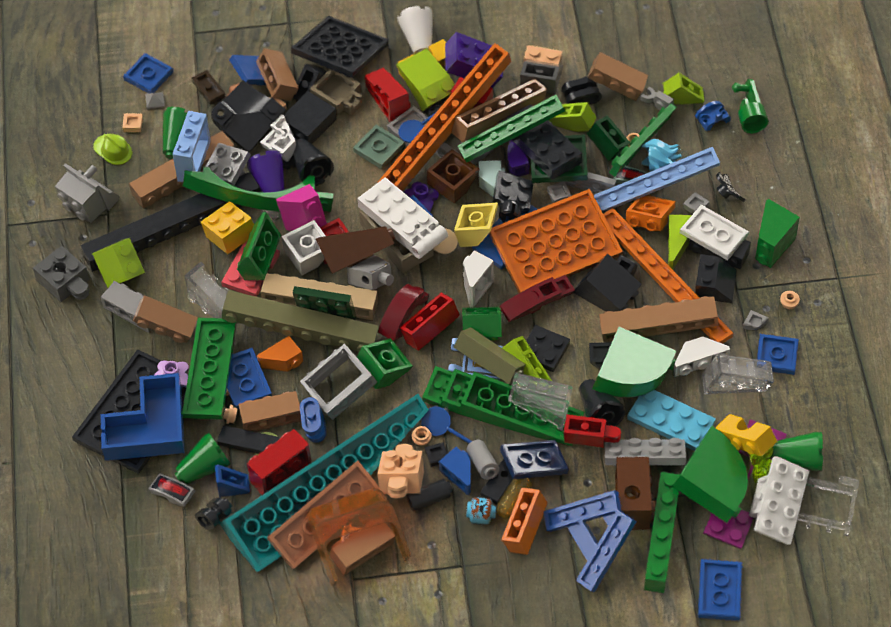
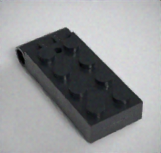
(548, 147)

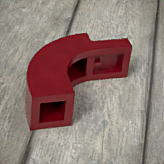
(400, 310)

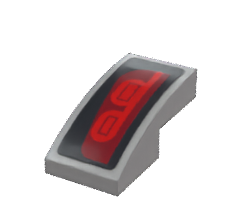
(172, 489)

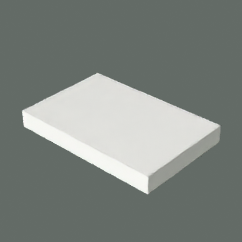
(714, 232)

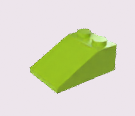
(426, 79)

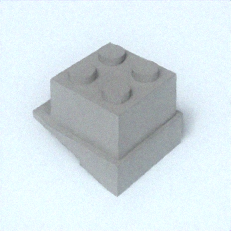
(84, 194)

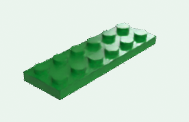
(209, 369)

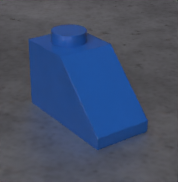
(457, 469)

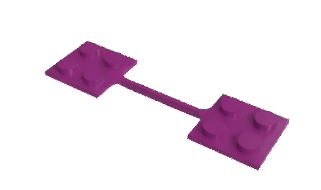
(736, 528)

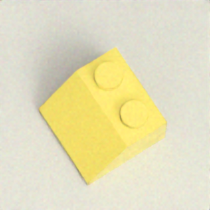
(474, 223)

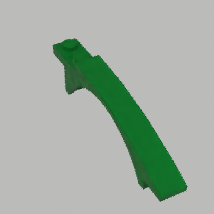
(211, 185)

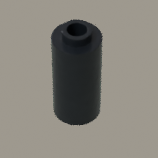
(430, 494)

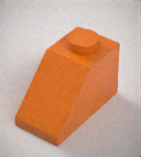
(281, 356)

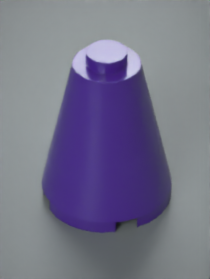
(267, 171)

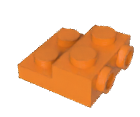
(649, 212)

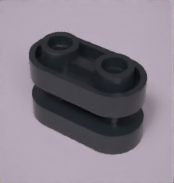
(581, 91)
(216, 509)

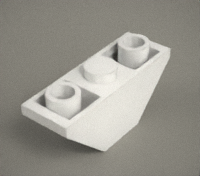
(698, 355)

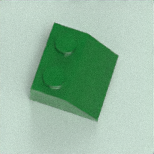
(483, 320)
(384, 362)

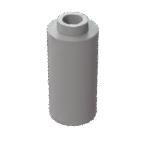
(482, 459)

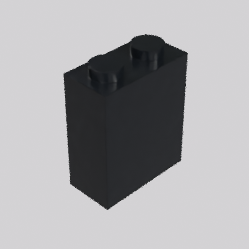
(310, 117)

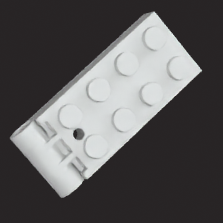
(408, 221)

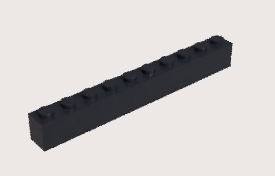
(165, 223)

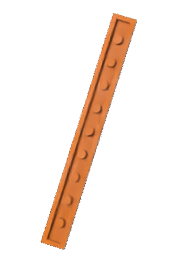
(659, 269)

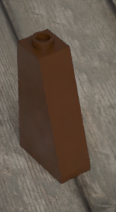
(351, 247)

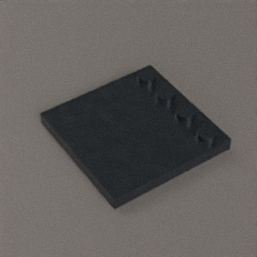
(340, 46)

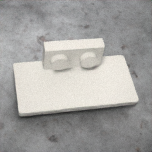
(779, 500)

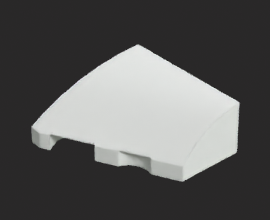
(280, 139)

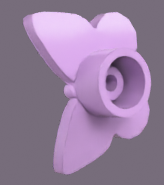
(172, 367)

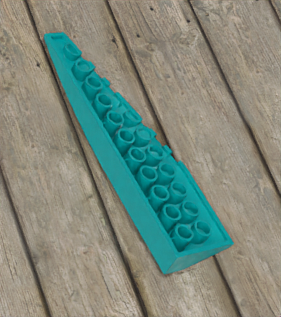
(257, 520)

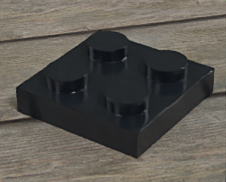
(547, 346)

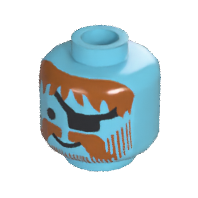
(480, 510)

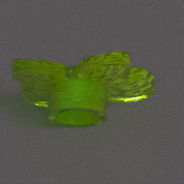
(761, 464)

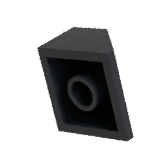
(715, 279)

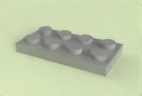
(659, 451)

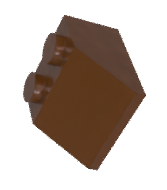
(452, 176)

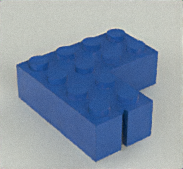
(153, 429)

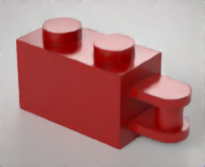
(589, 431)

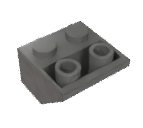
(546, 73)

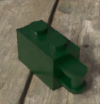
(608, 138)

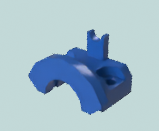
(712, 113)

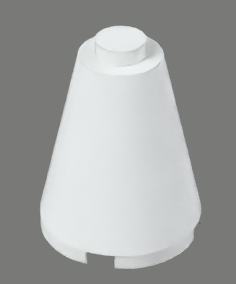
(417, 27)

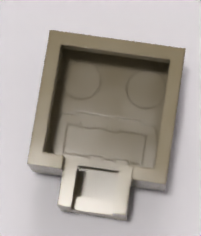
(339, 92)

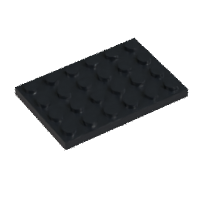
(120, 397)

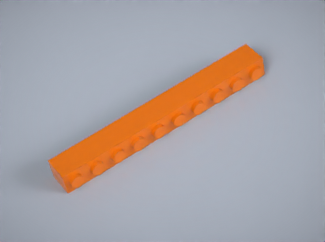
(442, 122)

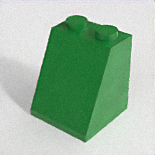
(776, 233)

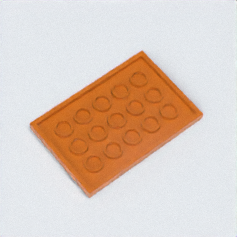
(555, 240)

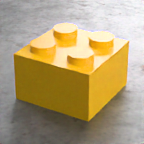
(228, 227)

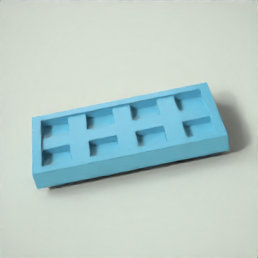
(671, 418)

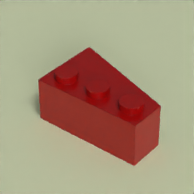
(387, 93)

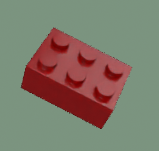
(279, 461)

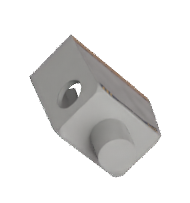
(370, 273)

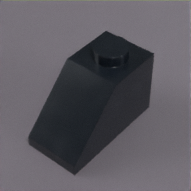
(309, 76)

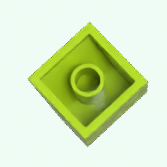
(118, 262)

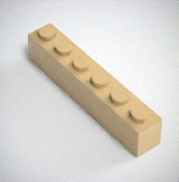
(281, 288)

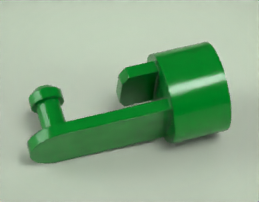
(751, 111)

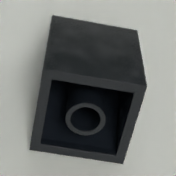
(608, 285)

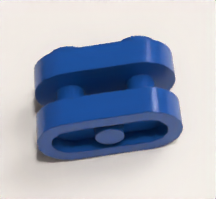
(313, 420)

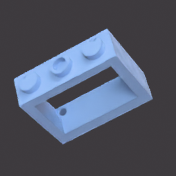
(192, 144)

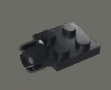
(512, 195)

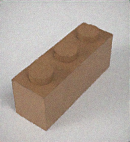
(277, 74)
(618, 76)
(165, 319)
(270, 411)
(361, 547)

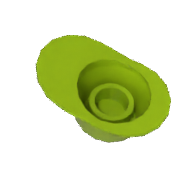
(113, 148)

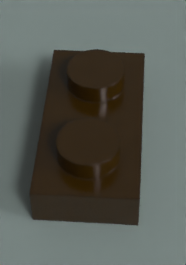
(208, 87)

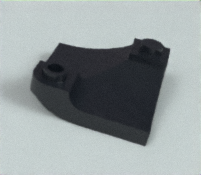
(246, 115)

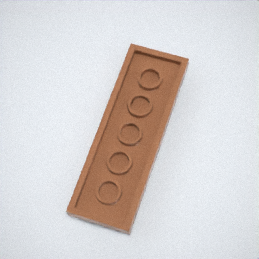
(294, 537)

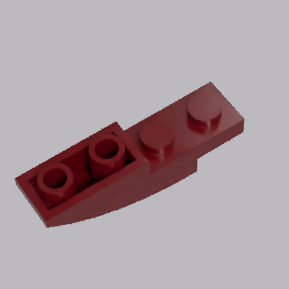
(536, 297)

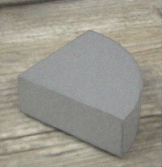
(755, 321)

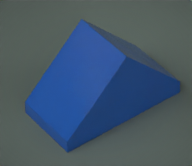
(231, 481)

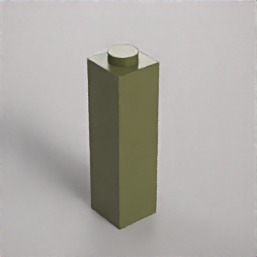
(489, 355)

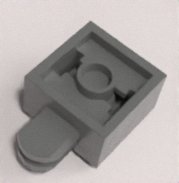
(63, 275)

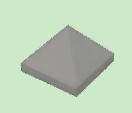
(155, 100)

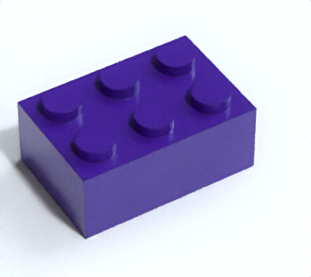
(463, 54)

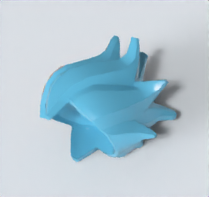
(659, 154)

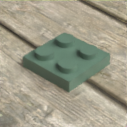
(379, 146)

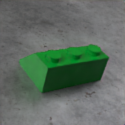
(259, 249)

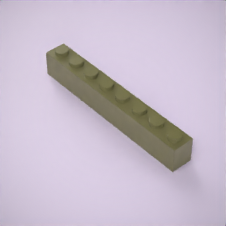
(297, 321)

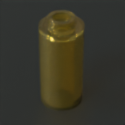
(508, 500)

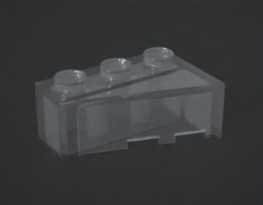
(205, 291)
(542, 397)

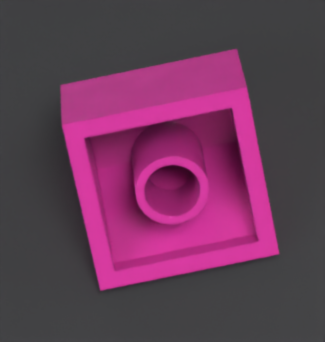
(301, 208)

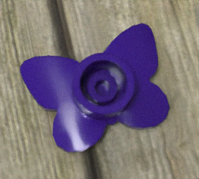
(423, 194)

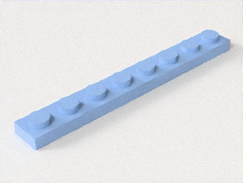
(657, 179)

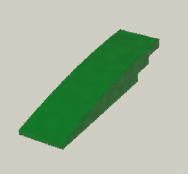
(488, 402)

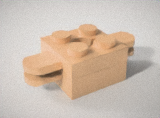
(401, 471)

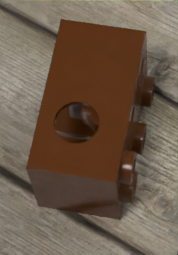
(634, 478)

